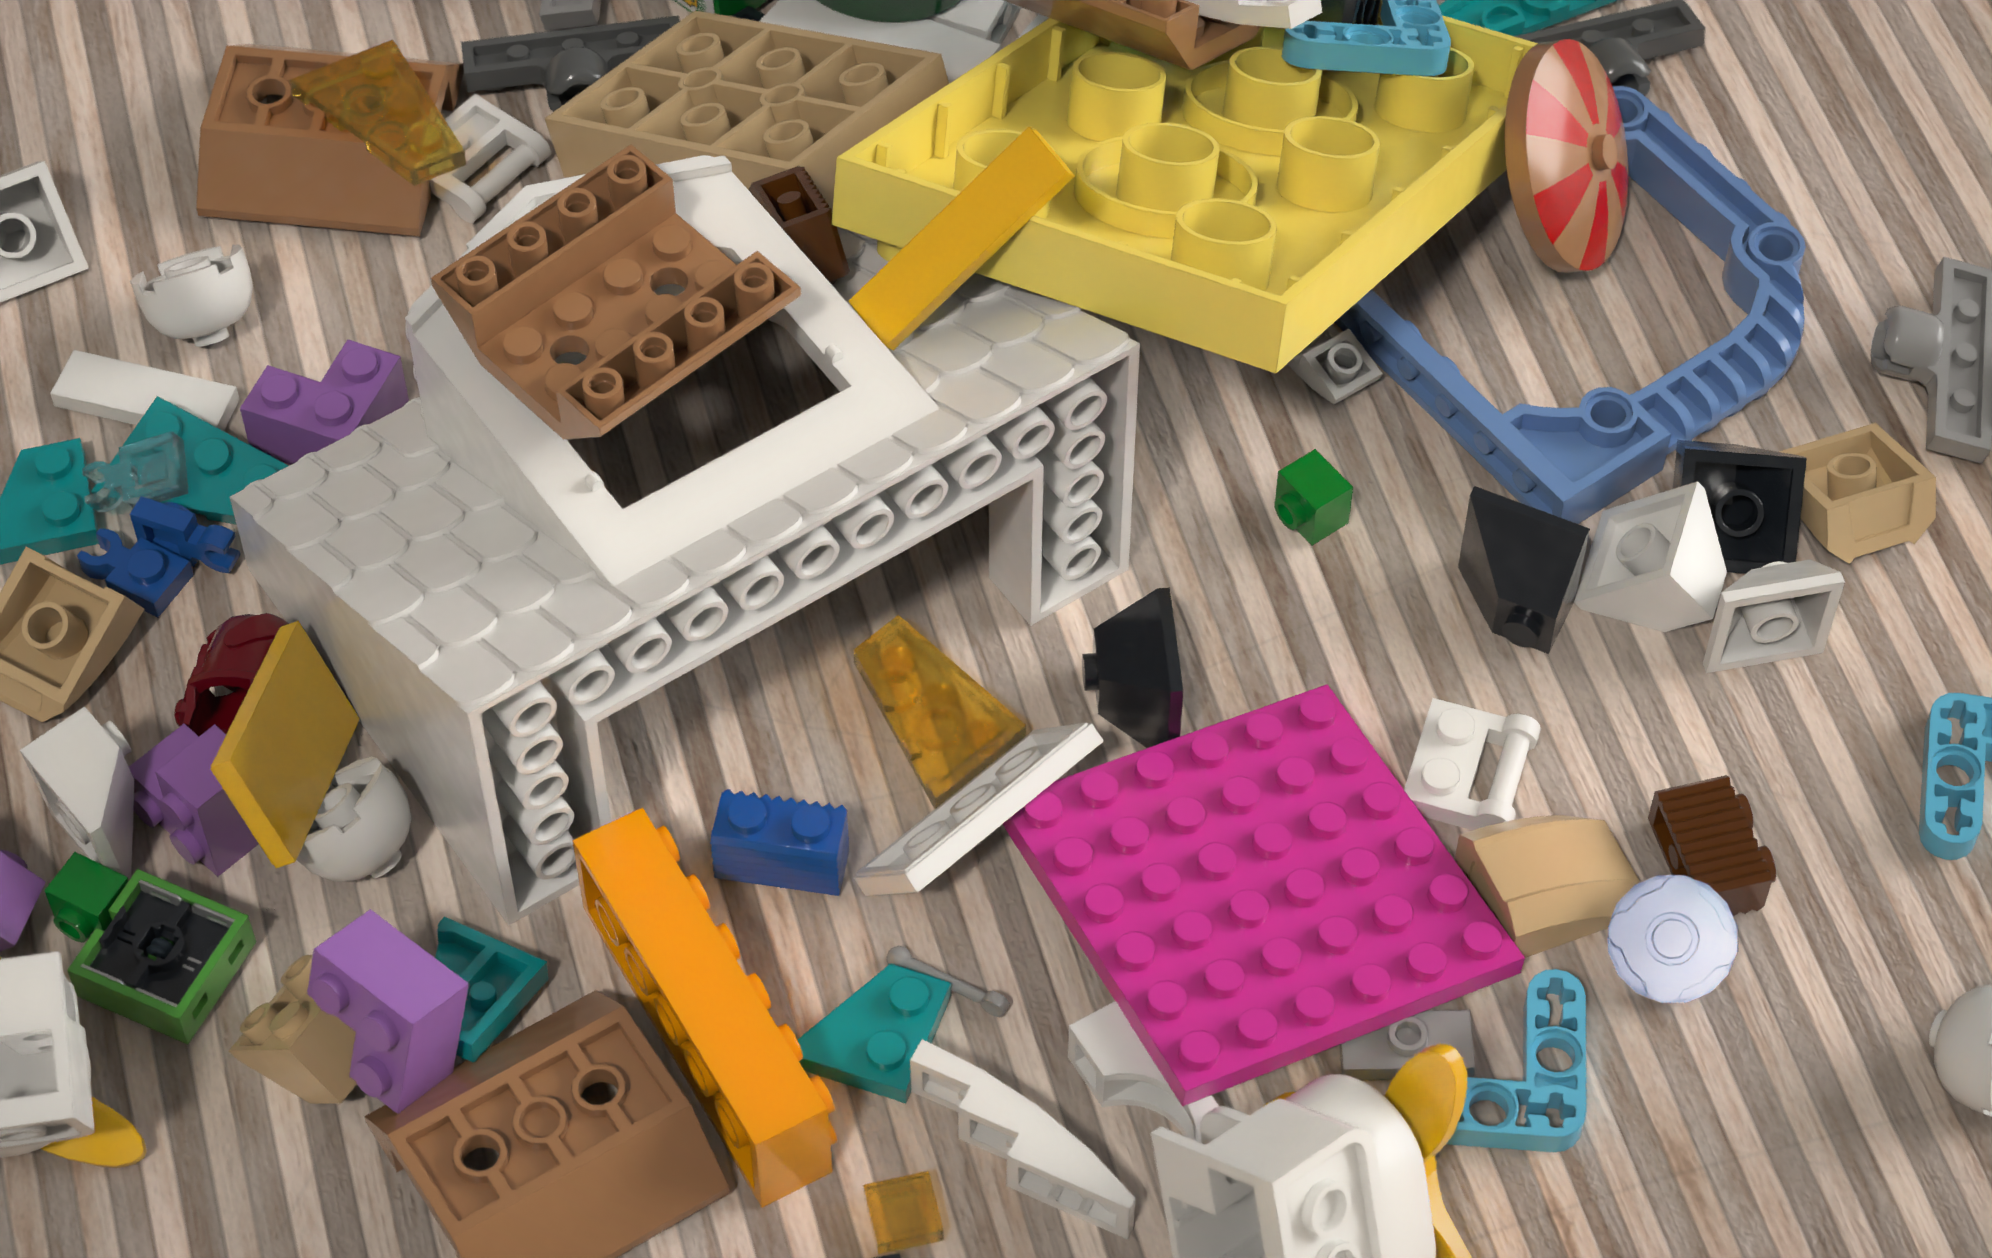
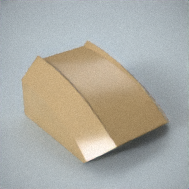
(1864, 492)
(56, 635)
(1547, 877)

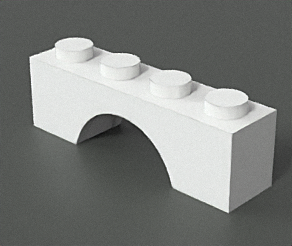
(1123, 1073)

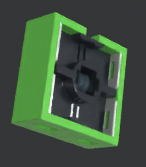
(162, 956)

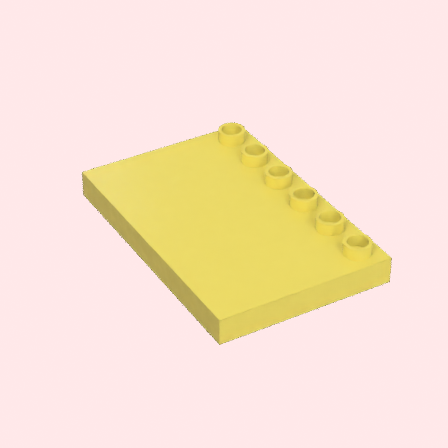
(1204, 199)

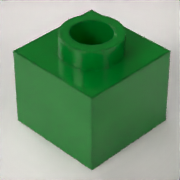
(1313, 497)
(82, 896)

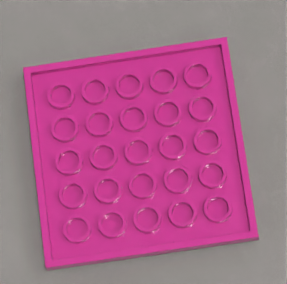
(1259, 893)

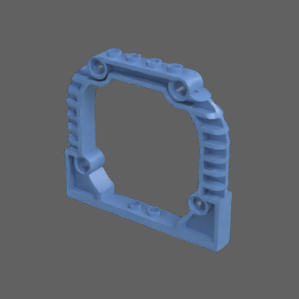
(1614, 441)

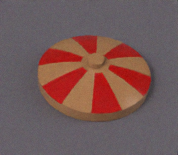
(1566, 156)

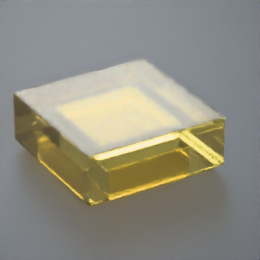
(903, 1212)

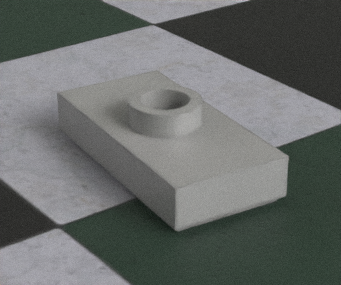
(1386, 1050)

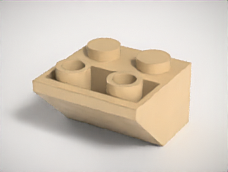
(298, 1042)

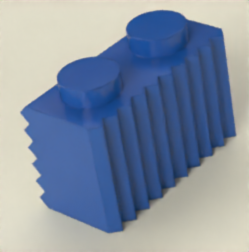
(780, 843)

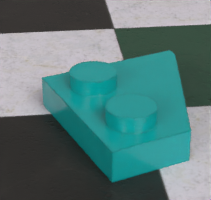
(46, 502)
(498, 980)
(877, 1031)

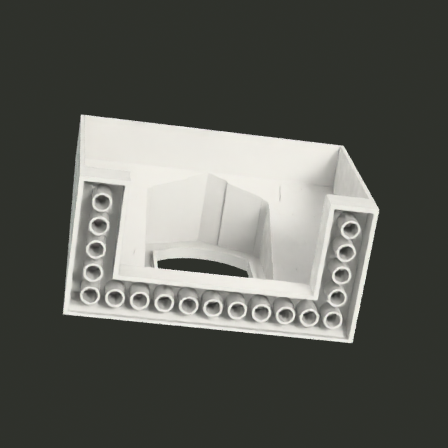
(506, 603)

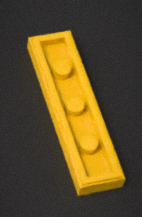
(961, 238)

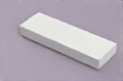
(127, 390)

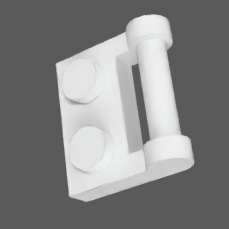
(482, 133)
(1450, 758)

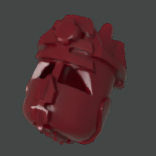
(230, 661)

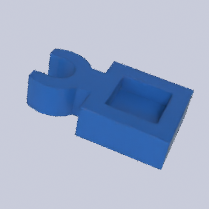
(178, 532)
(143, 573)

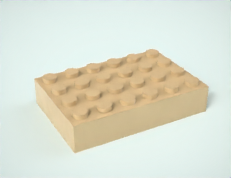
(747, 93)

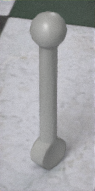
(991, 1002)

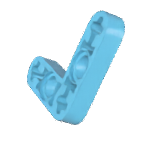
(1407, 44)
(1970, 756)
(1539, 1087)

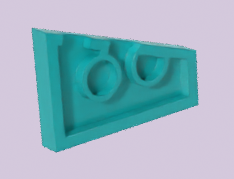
(215, 460)

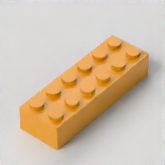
(706, 1006)

